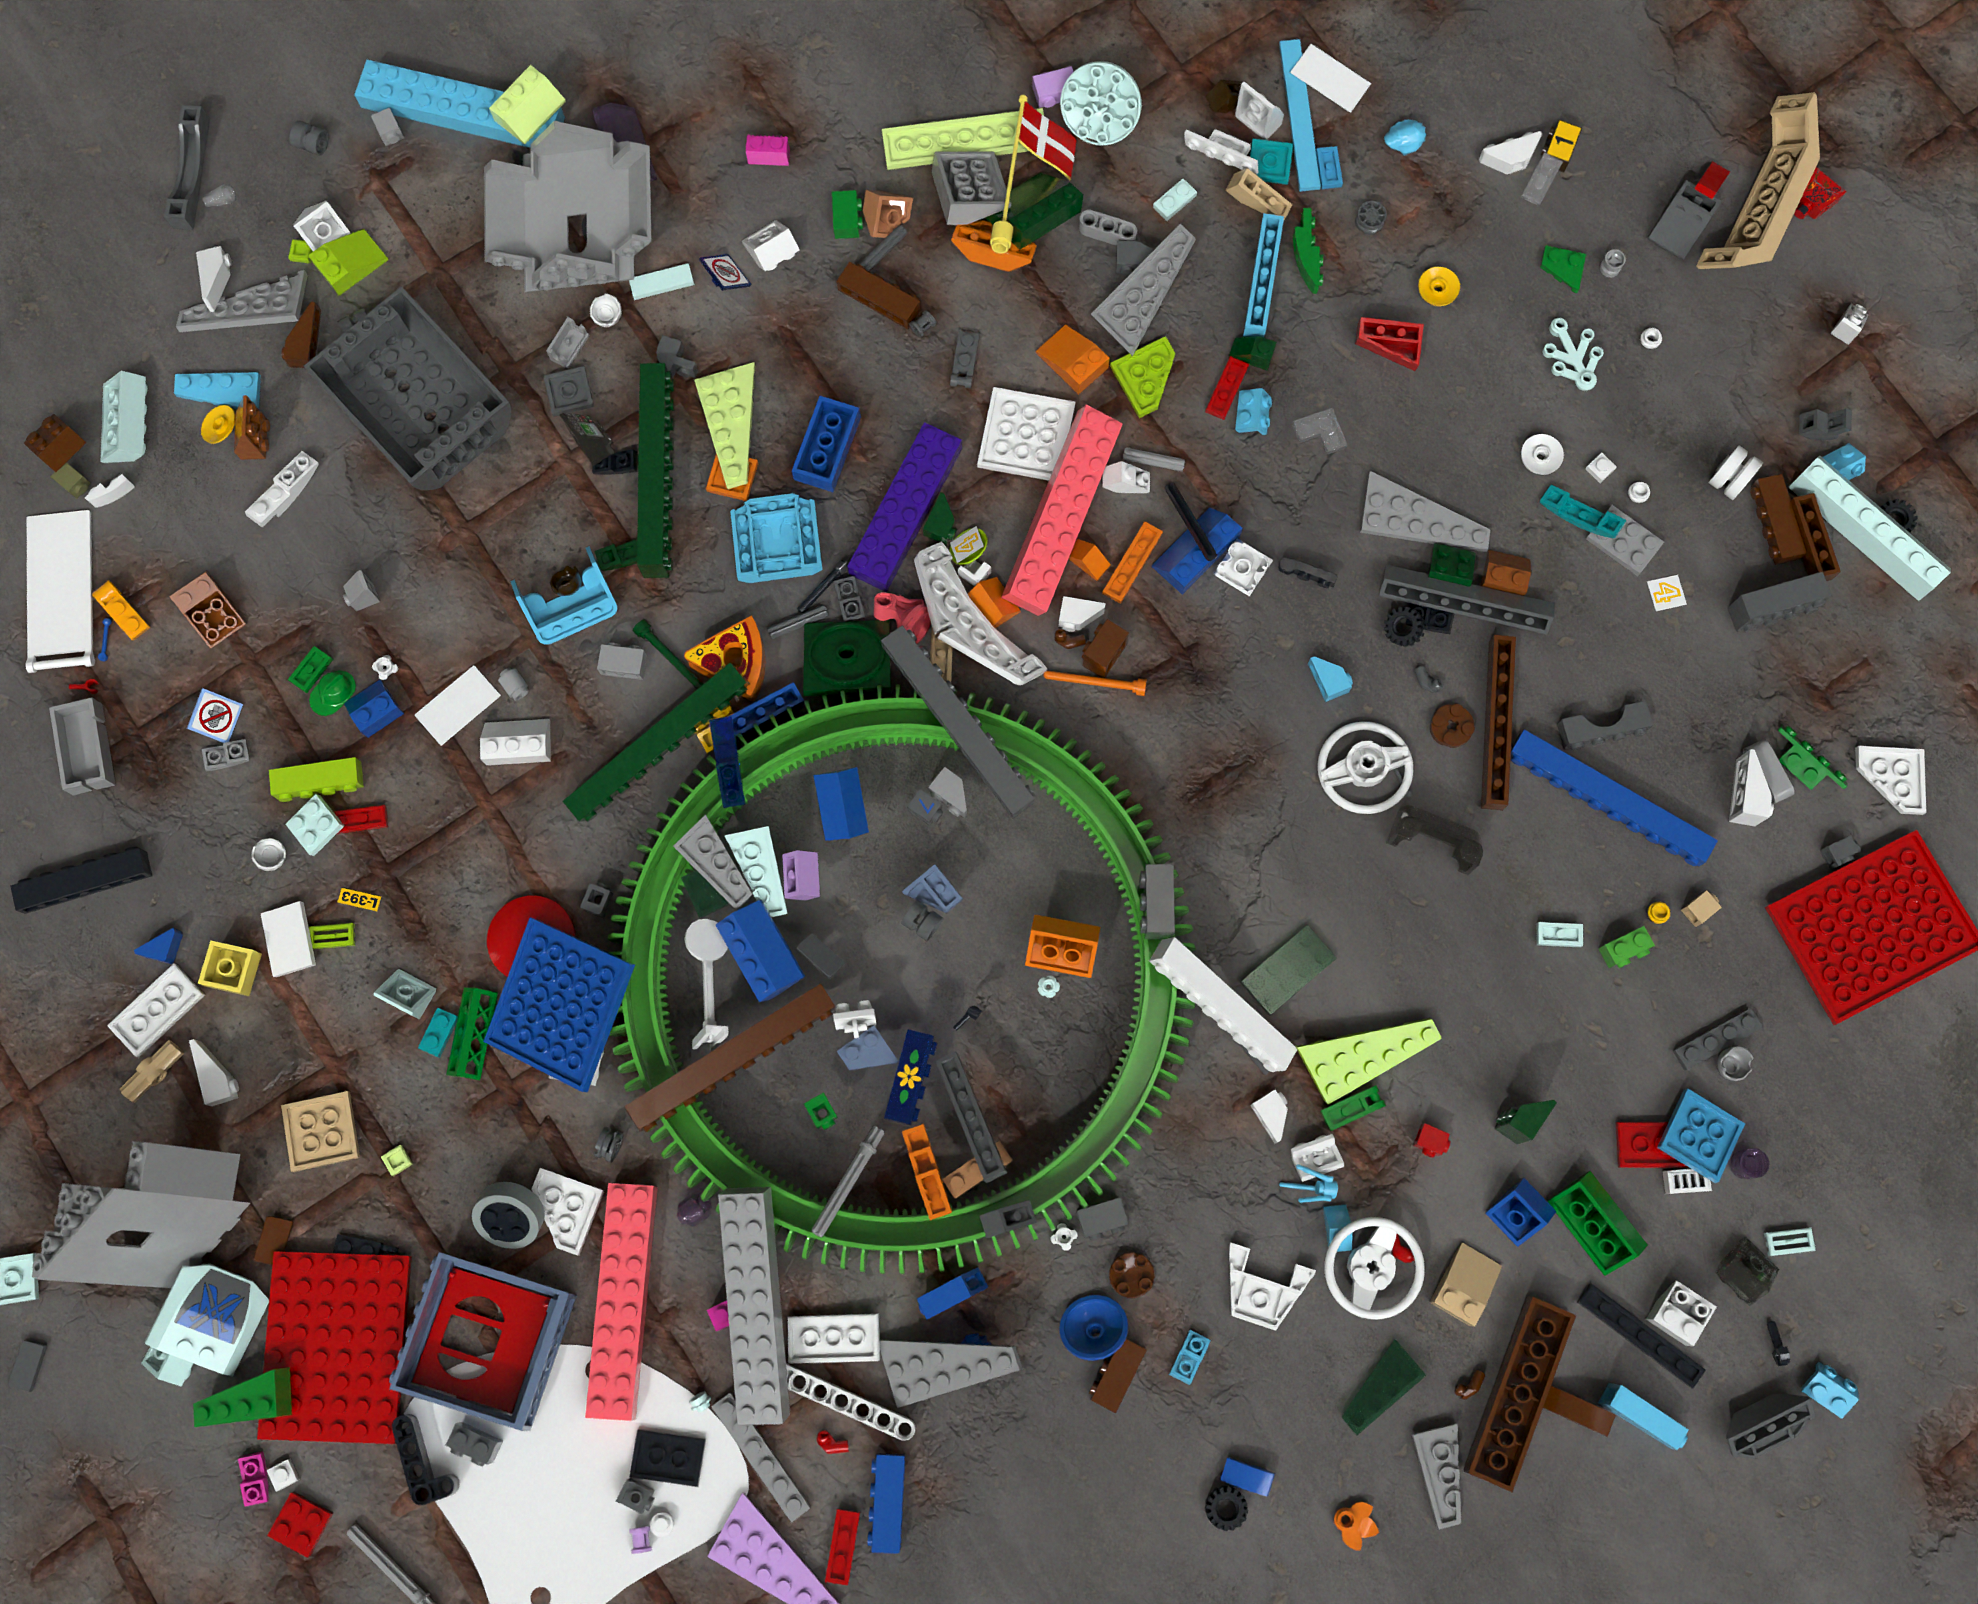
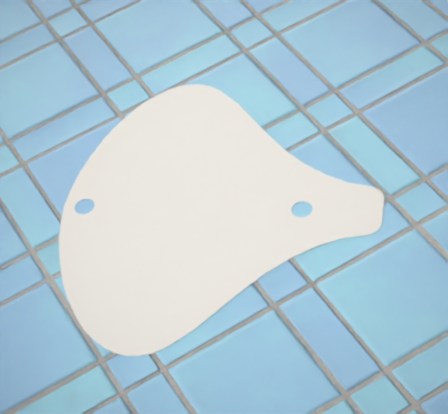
(550, 1496)

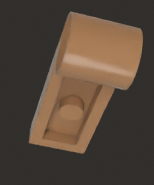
(970, 1175)

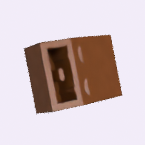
(250, 431)
(208, 609)

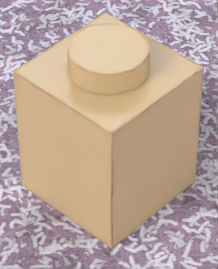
(1701, 908)

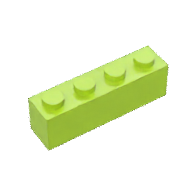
(316, 778)

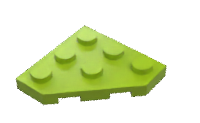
(1145, 375)

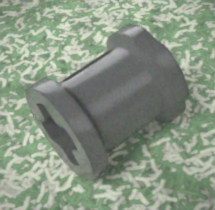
(922, 324)

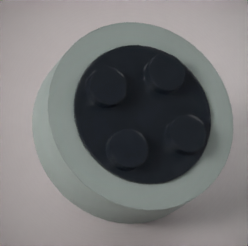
(508, 1215)

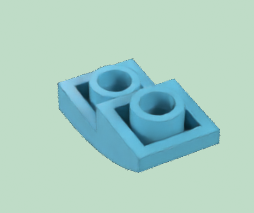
(1189, 1357)

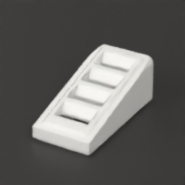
(1669, 1182)

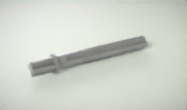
(866, 1150)
(388, 1566)

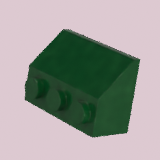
(1523, 1121)

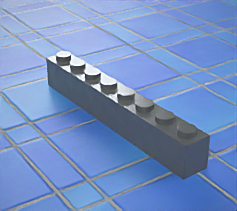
(1467, 601)

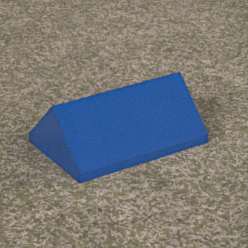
(841, 804)

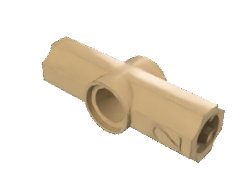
(151, 1071)

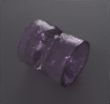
(1749, 1163)

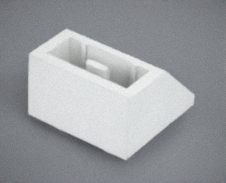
(1681, 1313)

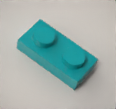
(438, 1032)

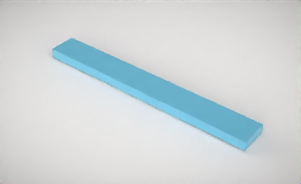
(1299, 118)

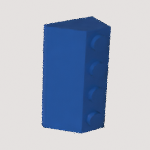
(1184, 560)
(760, 951)

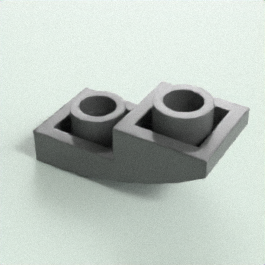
(849, 598)

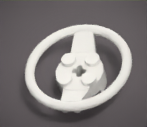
(1352, 768)
(1367, 1284)

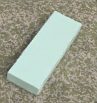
(661, 281)

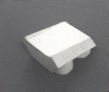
(1243, 567)

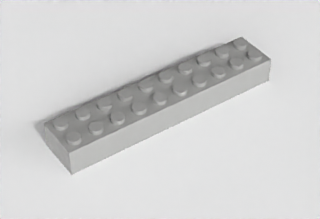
(754, 1305)

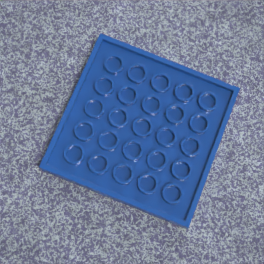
(559, 1004)

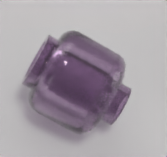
(693, 1210)

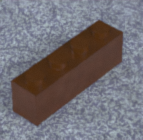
(878, 295)
(1778, 519)
(1820, 553)

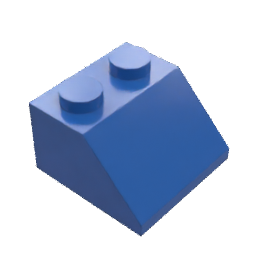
(373, 709)
(1521, 1212)

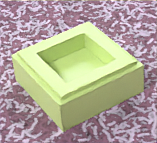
(396, 1160)

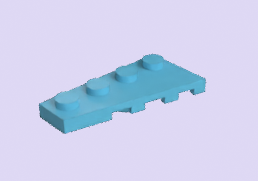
(219, 387)

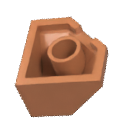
(885, 211)

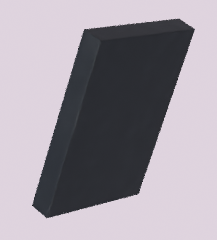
(667, 1458)

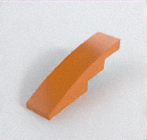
(927, 1172)

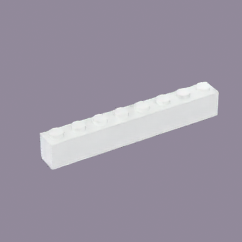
(1223, 1004)

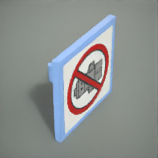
(214, 716)

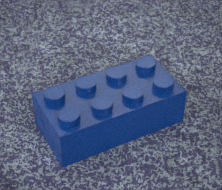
(826, 444)

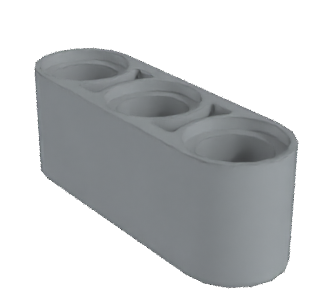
(1101, 221)
(1773, 771)

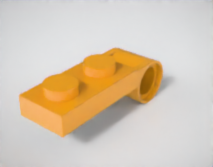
(120, 610)

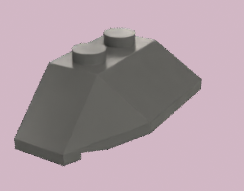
(1768, 1424)

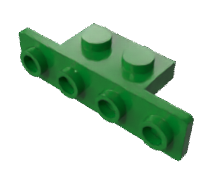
(1806, 764)

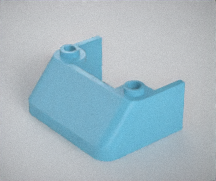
(572, 613)

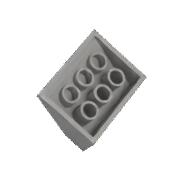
(968, 185)

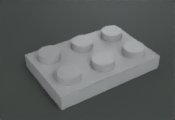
(1631, 547)

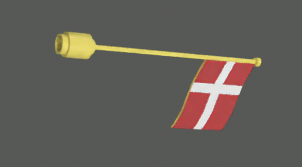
(1046, 142)

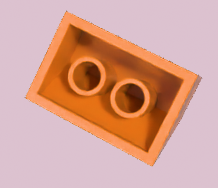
(1062, 946)

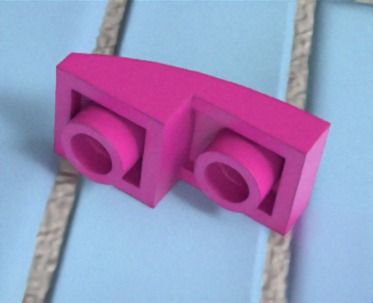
(254, 1479)

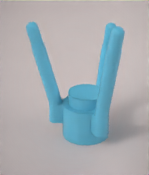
(1326, 1188)

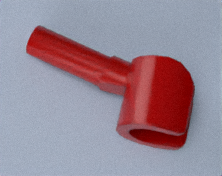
(86, 686)

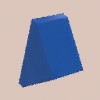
(162, 948)

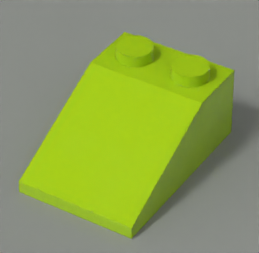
(348, 260)

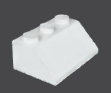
(516, 742)

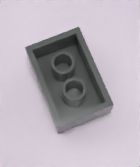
(1157, 901)

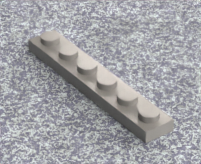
(762, 1460)

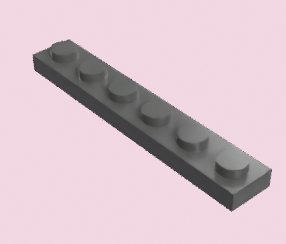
(971, 1117)

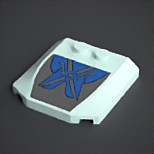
(208, 1318)

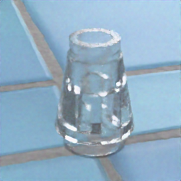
(220, 196)

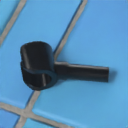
(973, 1012)

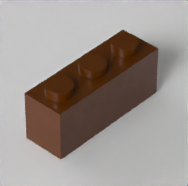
(1117, 1376)

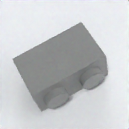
(622, 661)

